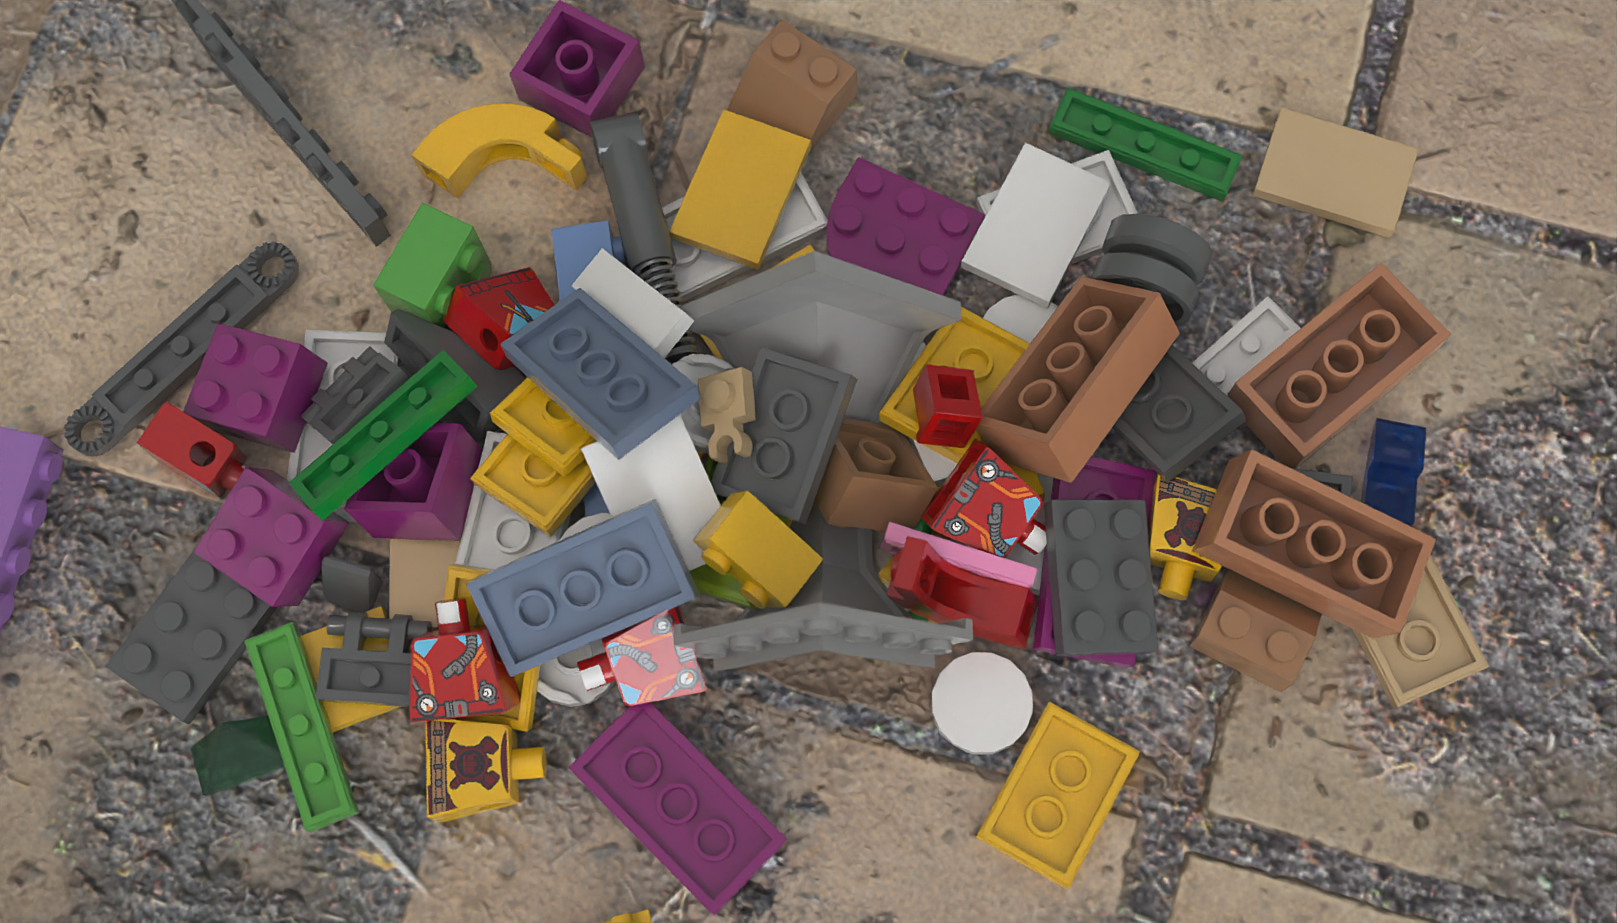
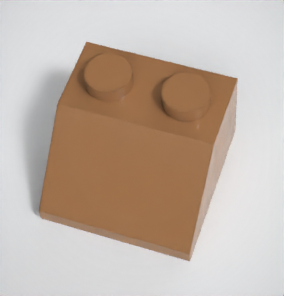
(795, 85)
(873, 479)
(1256, 631)

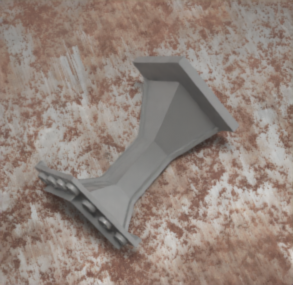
(872, 331)

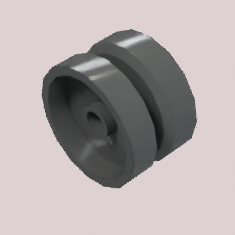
(1156, 257)

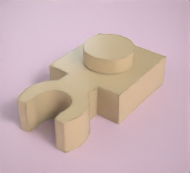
(724, 408)

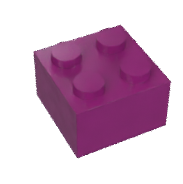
(577, 68)
(255, 387)
(422, 490)
(269, 538)

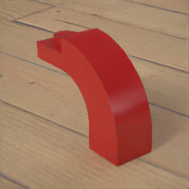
(947, 593)

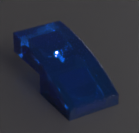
(1393, 469)

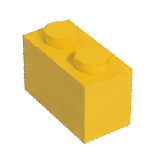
(757, 551)

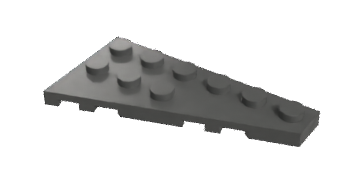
(273, 105)

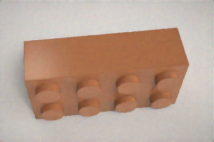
(1337, 366)
(1077, 377)
(1314, 545)

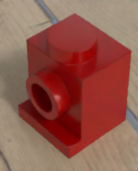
(946, 406)

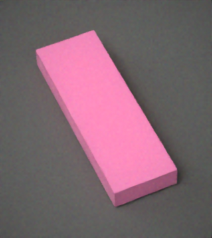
(962, 556)

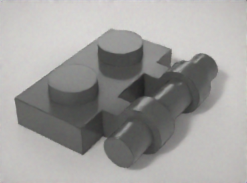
(353, 394)
(364, 675)

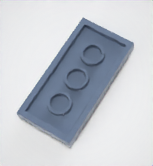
(600, 373)
(583, 588)

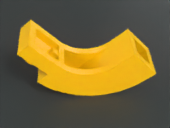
(496, 133)

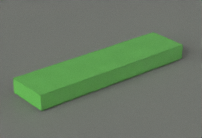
(301, 727)

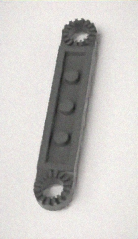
(179, 349)

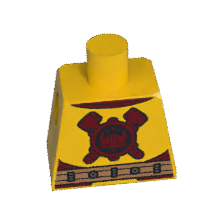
(1174, 526)
(475, 767)

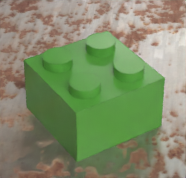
(430, 263)

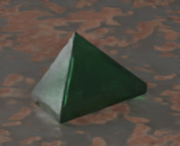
(236, 754)

